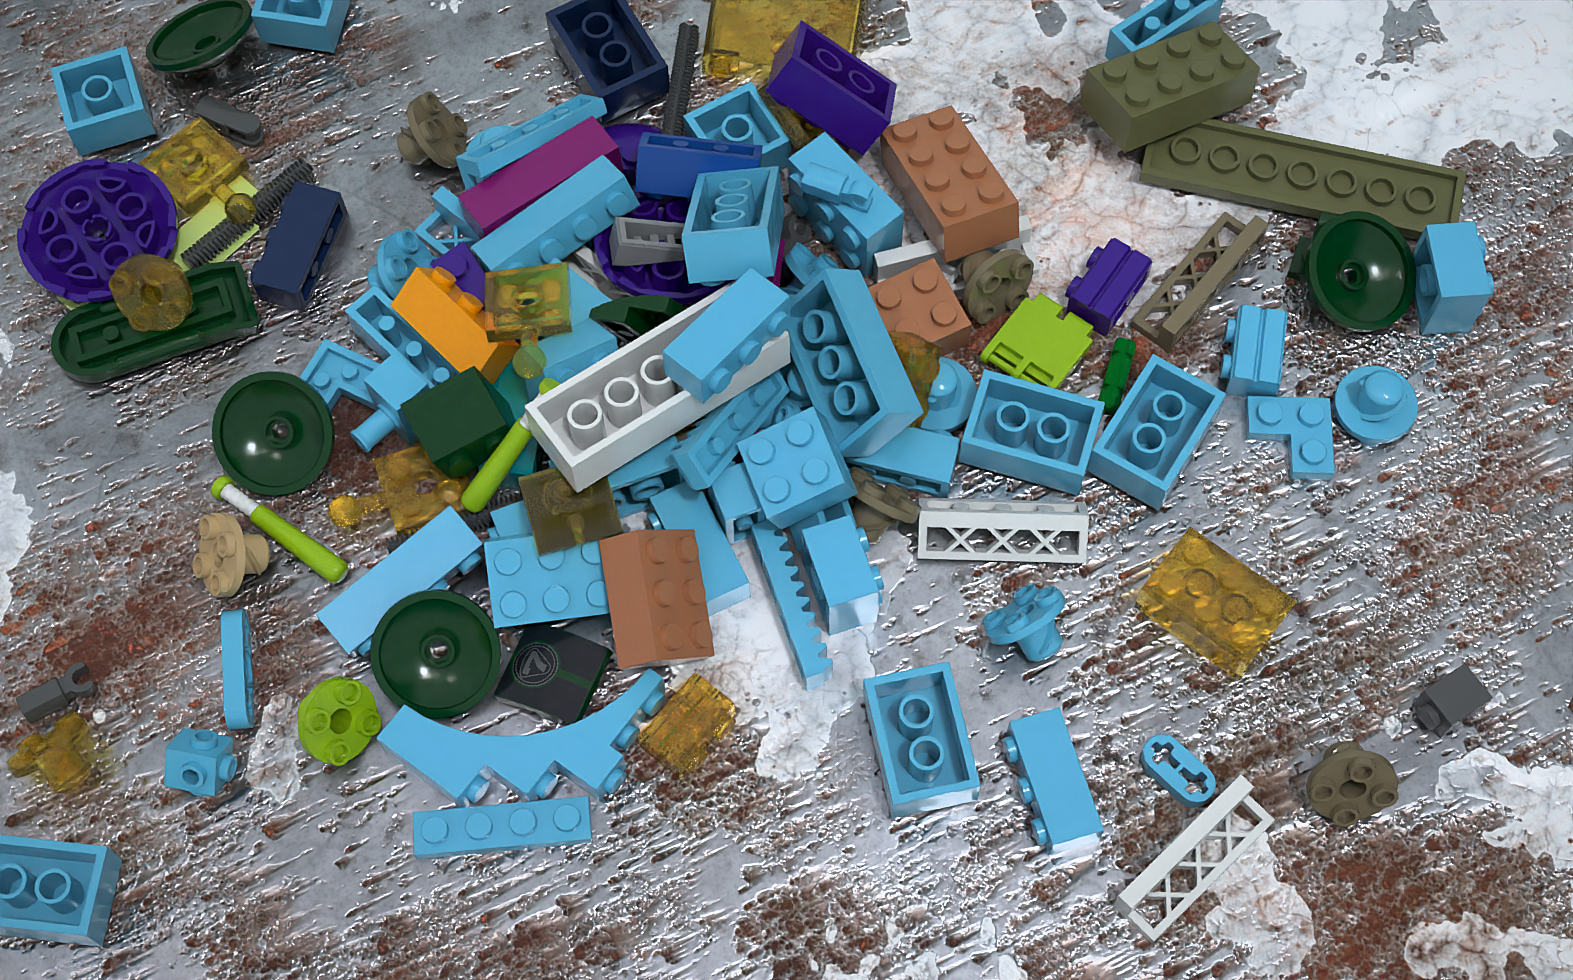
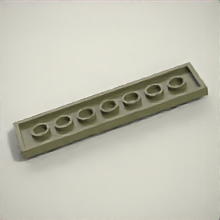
(1303, 175)

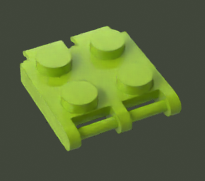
(1039, 344)

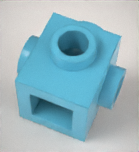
(199, 762)

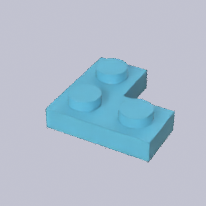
(339, 371)
(1302, 423)

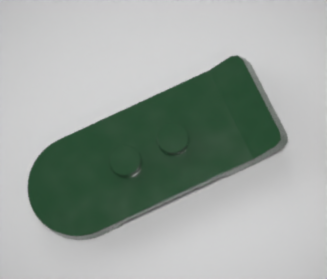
(101, 344)

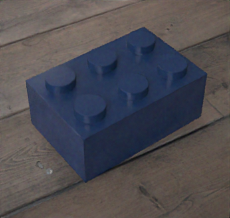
(608, 53)

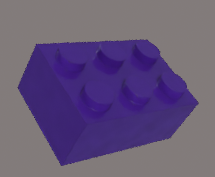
(831, 88)

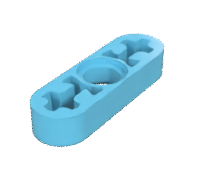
(237, 669)

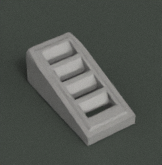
(638, 243)

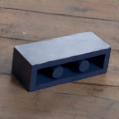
(298, 246)

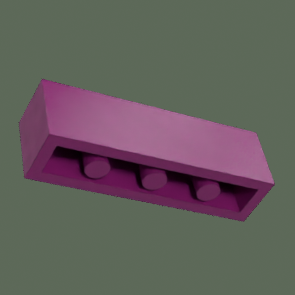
(534, 175)

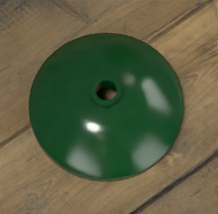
(200, 36)
(1377, 267)
(248, 434)
(419, 677)

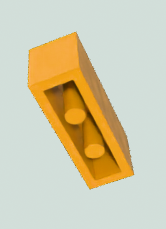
(452, 322)

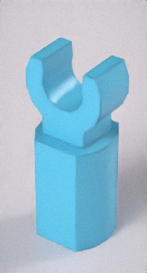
(836, 187)

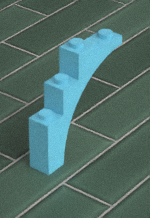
(584, 751)

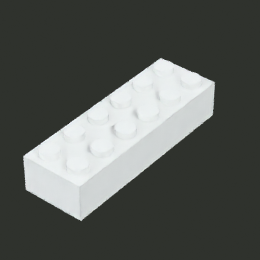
(630, 403)

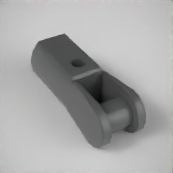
(230, 121)

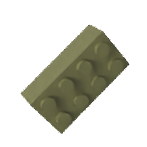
(1169, 86)

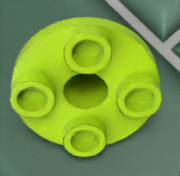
(337, 720)

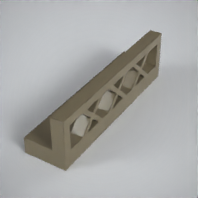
(1204, 286)

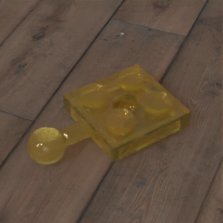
(219, 168)
(546, 316)
(397, 478)

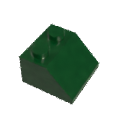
(459, 421)

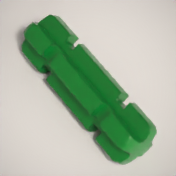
(1117, 374)

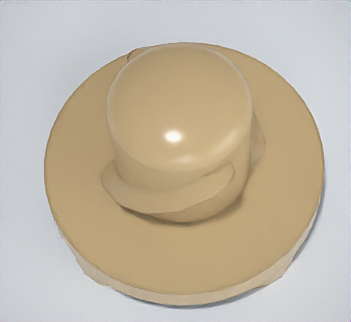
(227, 554)

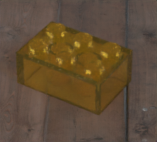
(1214, 603)

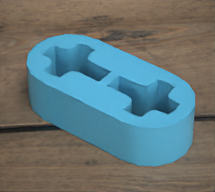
(1184, 763)

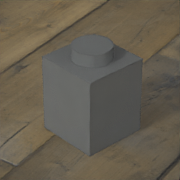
(1452, 701)

